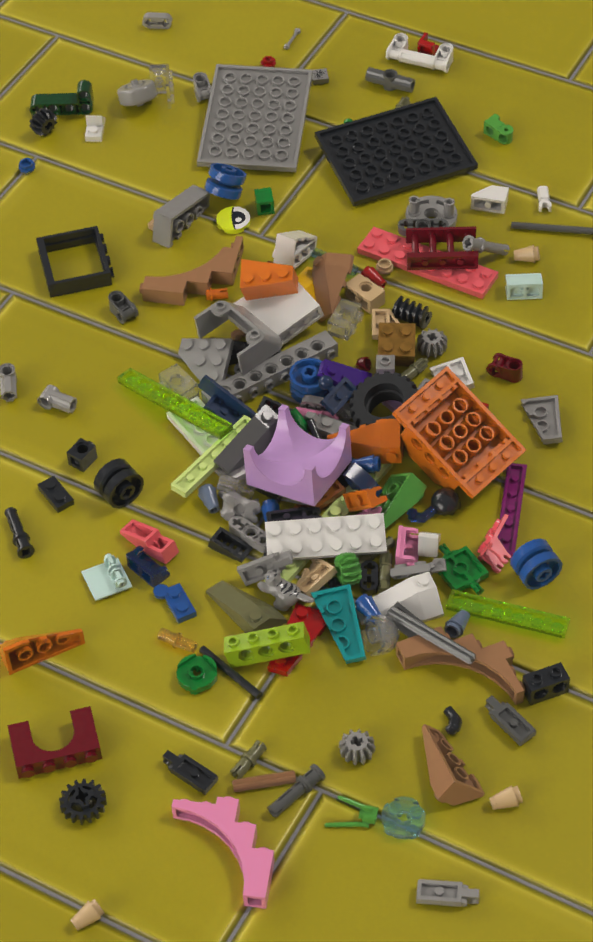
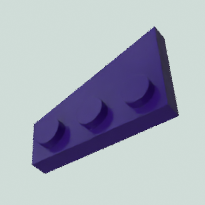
(339, 371)

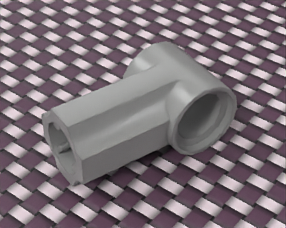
(8, 382)
(54, 398)

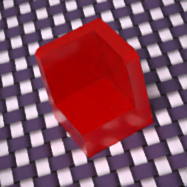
(426, 46)

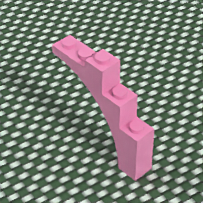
(241, 838)

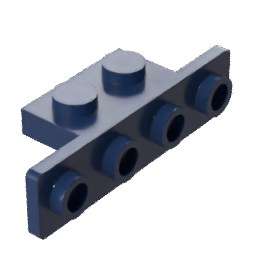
(223, 402)

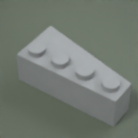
(179, 214)

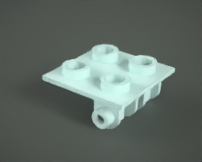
(106, 578)

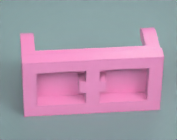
(407, 546)

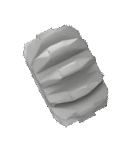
(432, 343)
(356, 746)

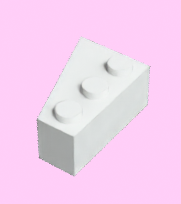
(293, 247)

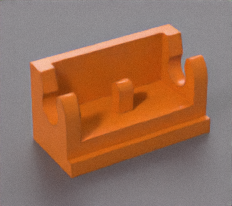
(363, 499)

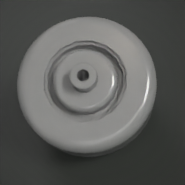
(137, 92)

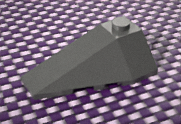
(257, 433)

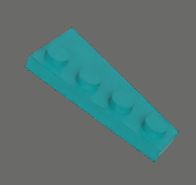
(340, 616)

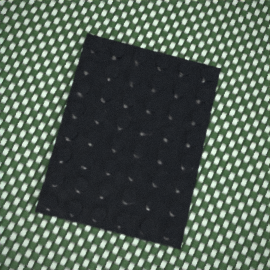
(395, 151)

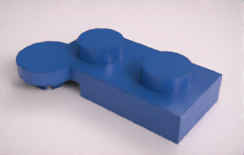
(176, 601)

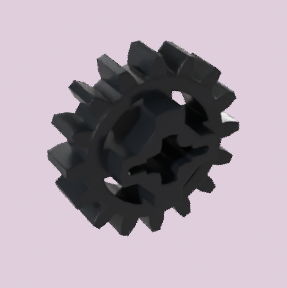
(92, 796)

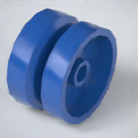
(225, 181)
(305, 380)
(536, 564)

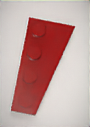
(315, 626)

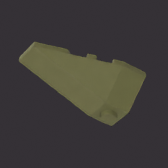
(244, 609)

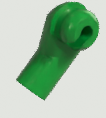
(299, 419)

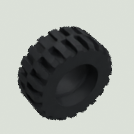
(377, 390)

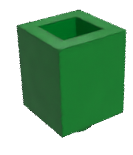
(264, 201)

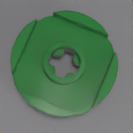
(199, 683)

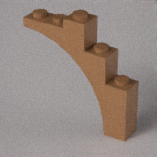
(491, 661)

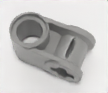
(201, 86)

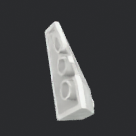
(416, 594)

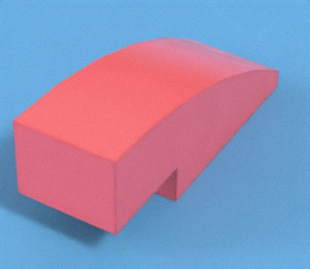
(151, 540)

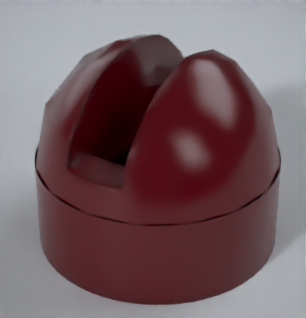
(363, 364)

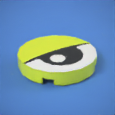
(233, 220)

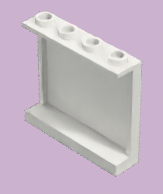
(285, 313)

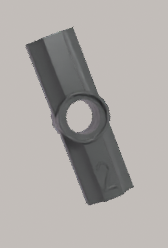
(390, 79)

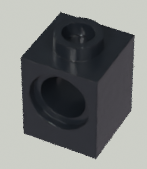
(82, 454)

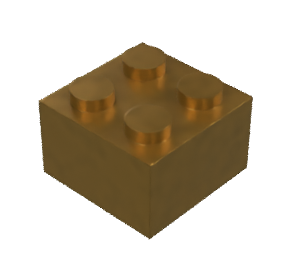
(397, 340)

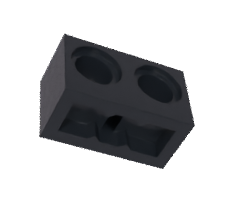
(546, 683)

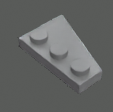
(545, 417)

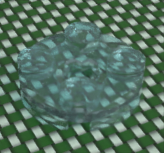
(403, 829)

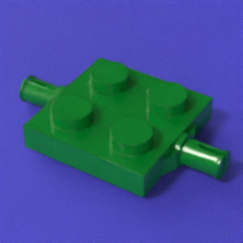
(463, 569)

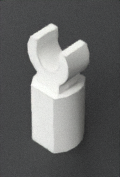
(544, 198)

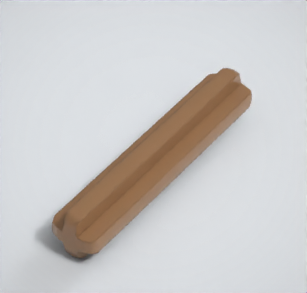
(264, 781)

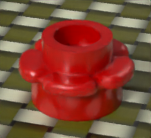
(268, 61)

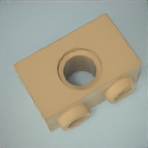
(364, 291)

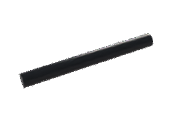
(231, 673)

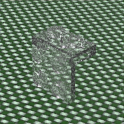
(161, 76)

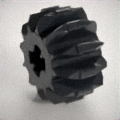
(43, 121)

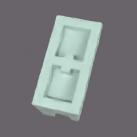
(524, 286)

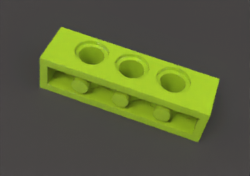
(267, 644)

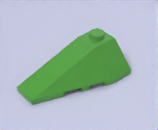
(402, 493)

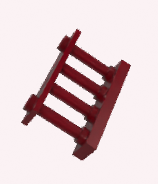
(440, 260)

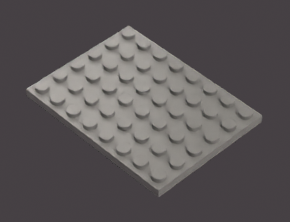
(255, 117)

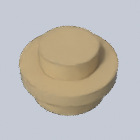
(384, 266)

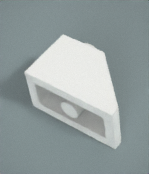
(490, 199)

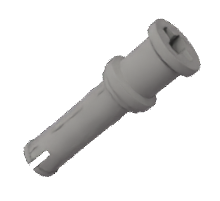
(480, 244)

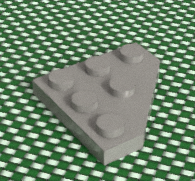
(207, 356)

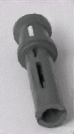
(303, 785)

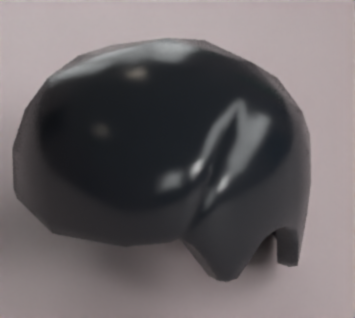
(445, 501)

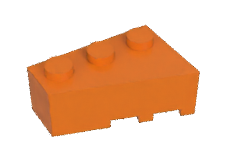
(267, 279)

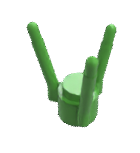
(367, 814)

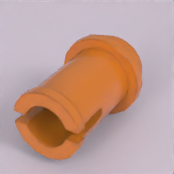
(214, 294)

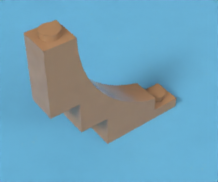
(175, 288)

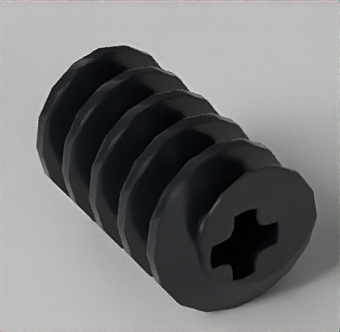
(411, 313)

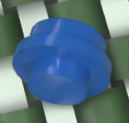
(26, 165)

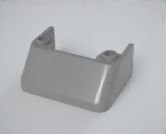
(261, 339)

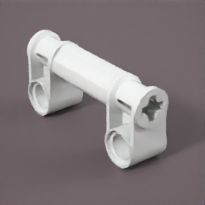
(399, 51)

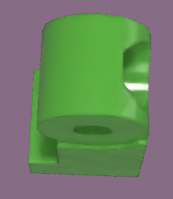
(498, 130)

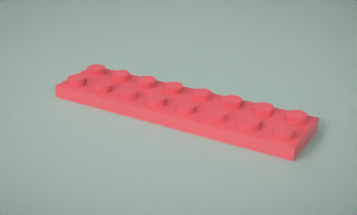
(383, 244)

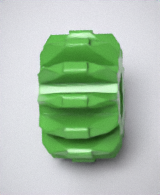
(348, 569)

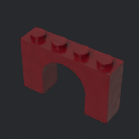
(32, 760)

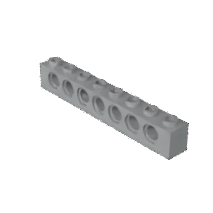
(277, 368)

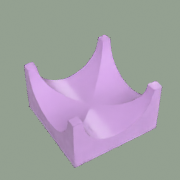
(297, 462)

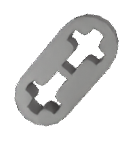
(157, 20)

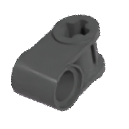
(121, 306)

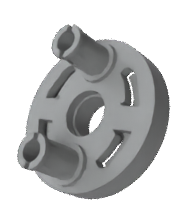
(432, 207)

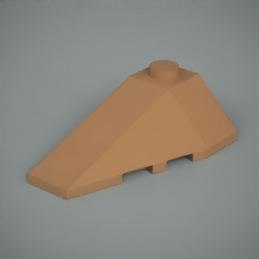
(329, 279)
(446, 771)

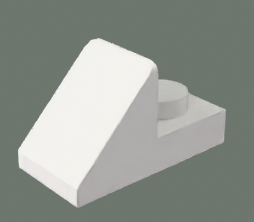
(94, 128)
(428, 544)

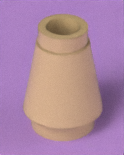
(527, 254)
(506, 798)
(87, 914)

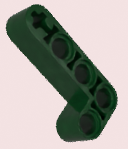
(66, 103)

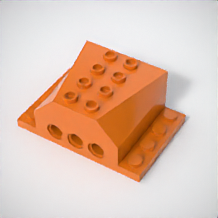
(455, 435)

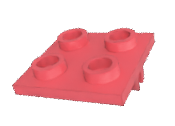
(492, 548)

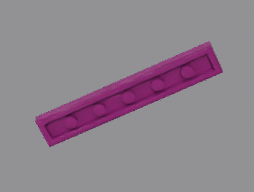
(512, 505)

